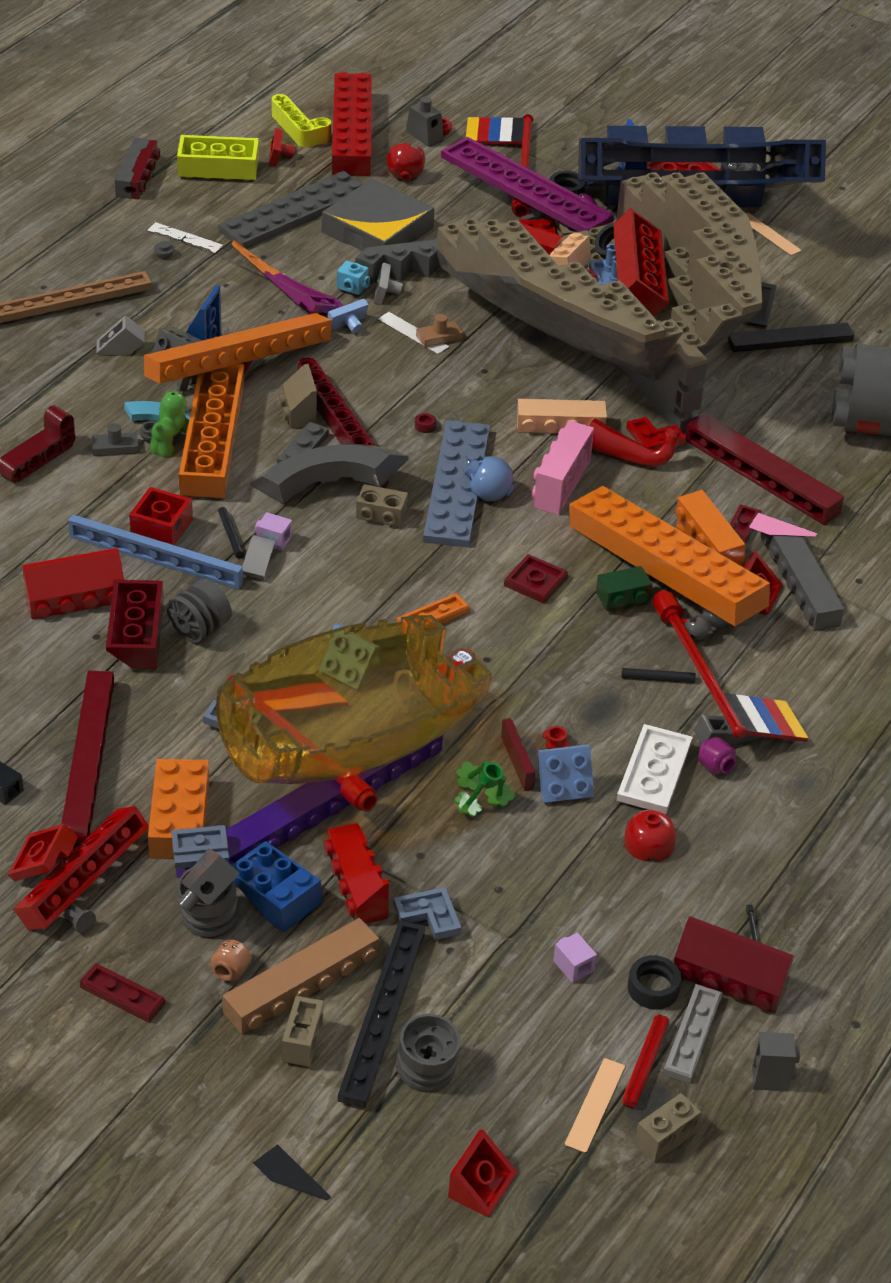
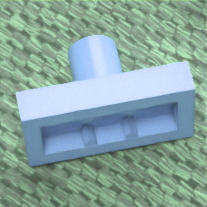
(349, 315)

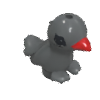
(705, 624)

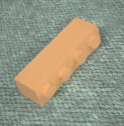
(552, 415)

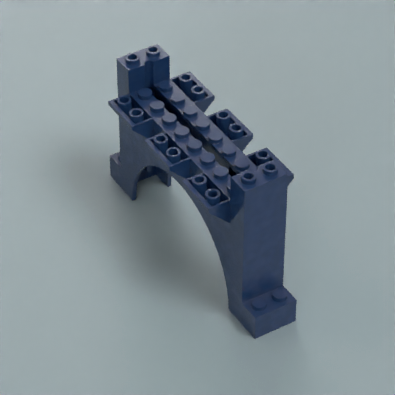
(788, 164)

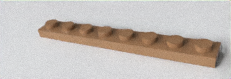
(74, 296)

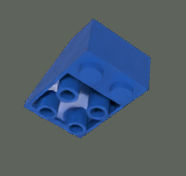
(277, 886)

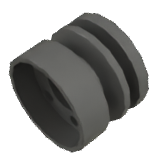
(199, 610)
(211, 919)
(428, 1052)

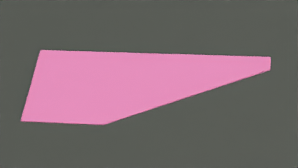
(776, 527)

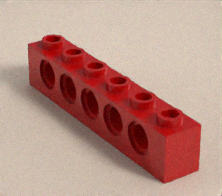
(81, 868)

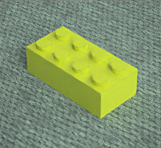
(218, 157)

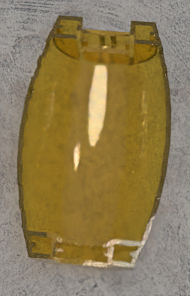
(346, 702)

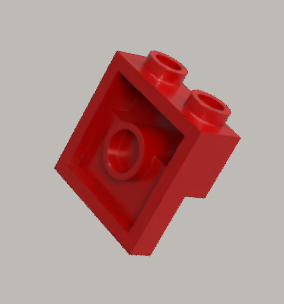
(42, 851)

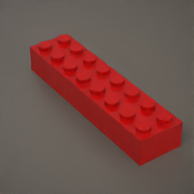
(352, 124)

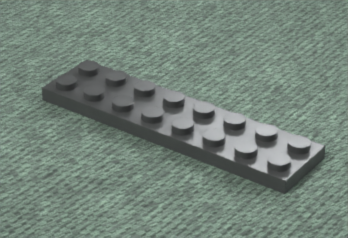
(288, 210)

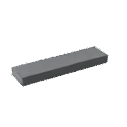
(692, 1033)

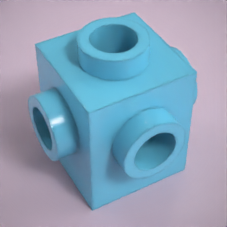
(352, 277)

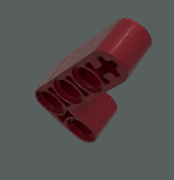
(42, 447)

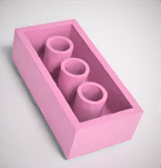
(562, 467)

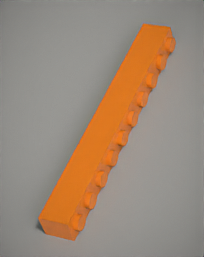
(236, 348)

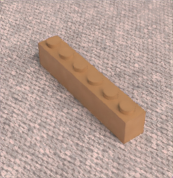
(300, 975)

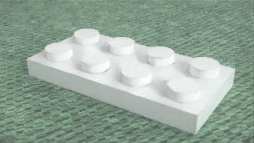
(654, 768)

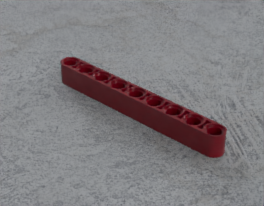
(335, 410)
(88, 753)

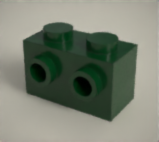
(624, 588)

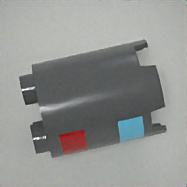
(867, 400)

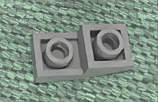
(258, 557)

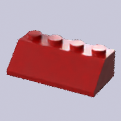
(71, 582)

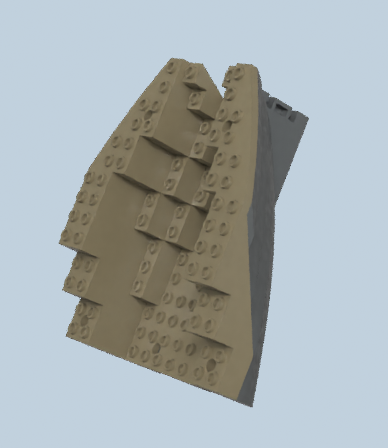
(709, 279)

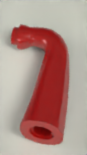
(616, 445)

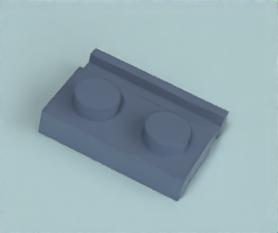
(193, 842)

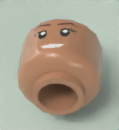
(230, 960)

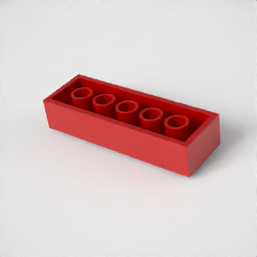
(641, 260)

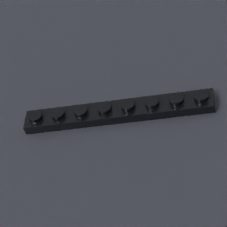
(381, 1015)

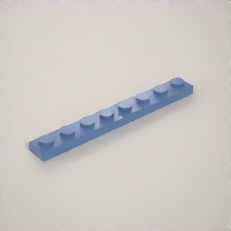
(156, 552)

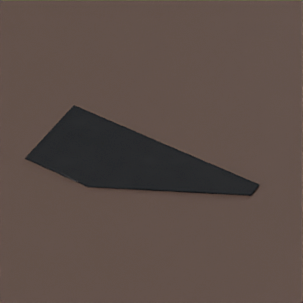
(285, 1171)

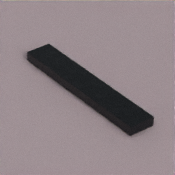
(791, 337)

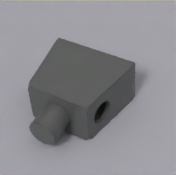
(425, 122)
(214, 872)

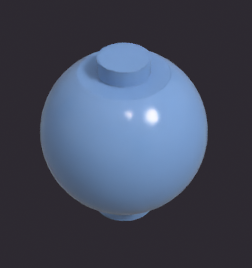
(490, 478)

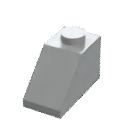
(121, 338)

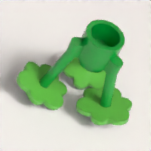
(476, 778)

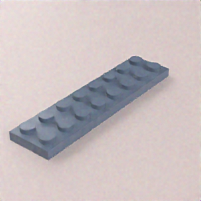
(452, 501)

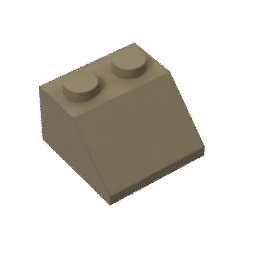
(299, 398)

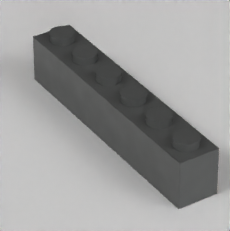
(805, 579)

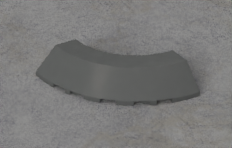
(328, 464)

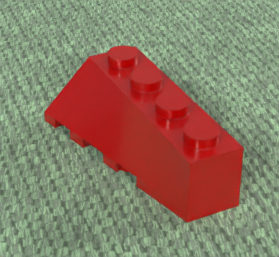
(357, 873)

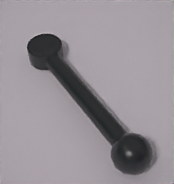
(749, 911)

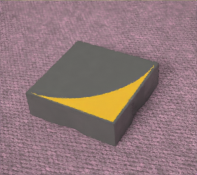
(377, 217)

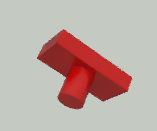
(278, 148)

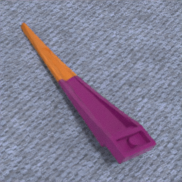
(306, 297)

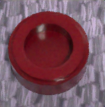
(425, 423)

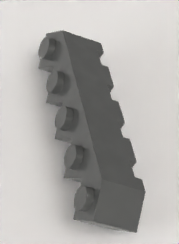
(403, 257)

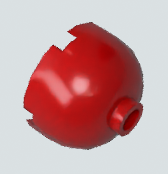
(405, 161)
(650, 835)

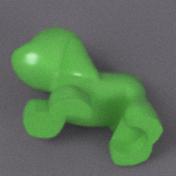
(170, 423)

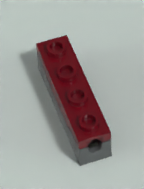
(137, 168)

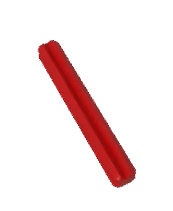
(645, 1061)

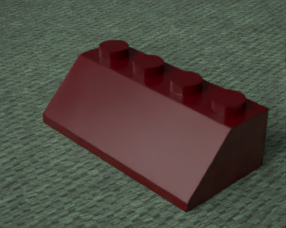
(136, 622)
(733, 964)

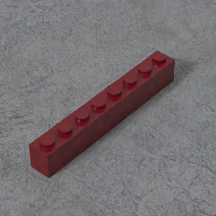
(764, 469)

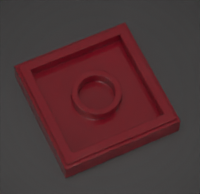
(536, 578)

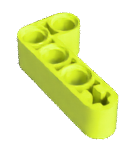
(297, 125)

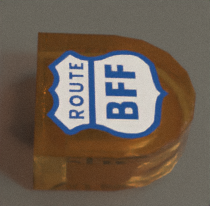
(462, 655)

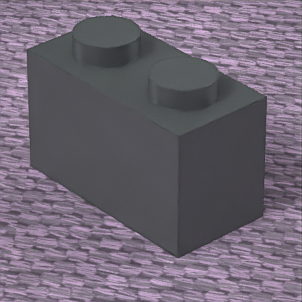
(775, 1061)

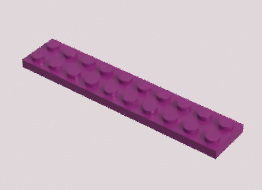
(526, 185)

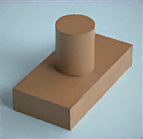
(440, 332)

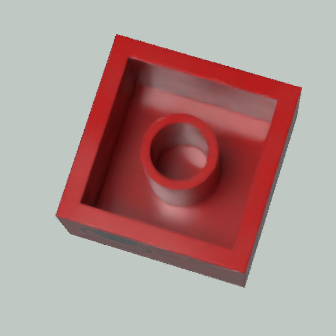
(161, 515)

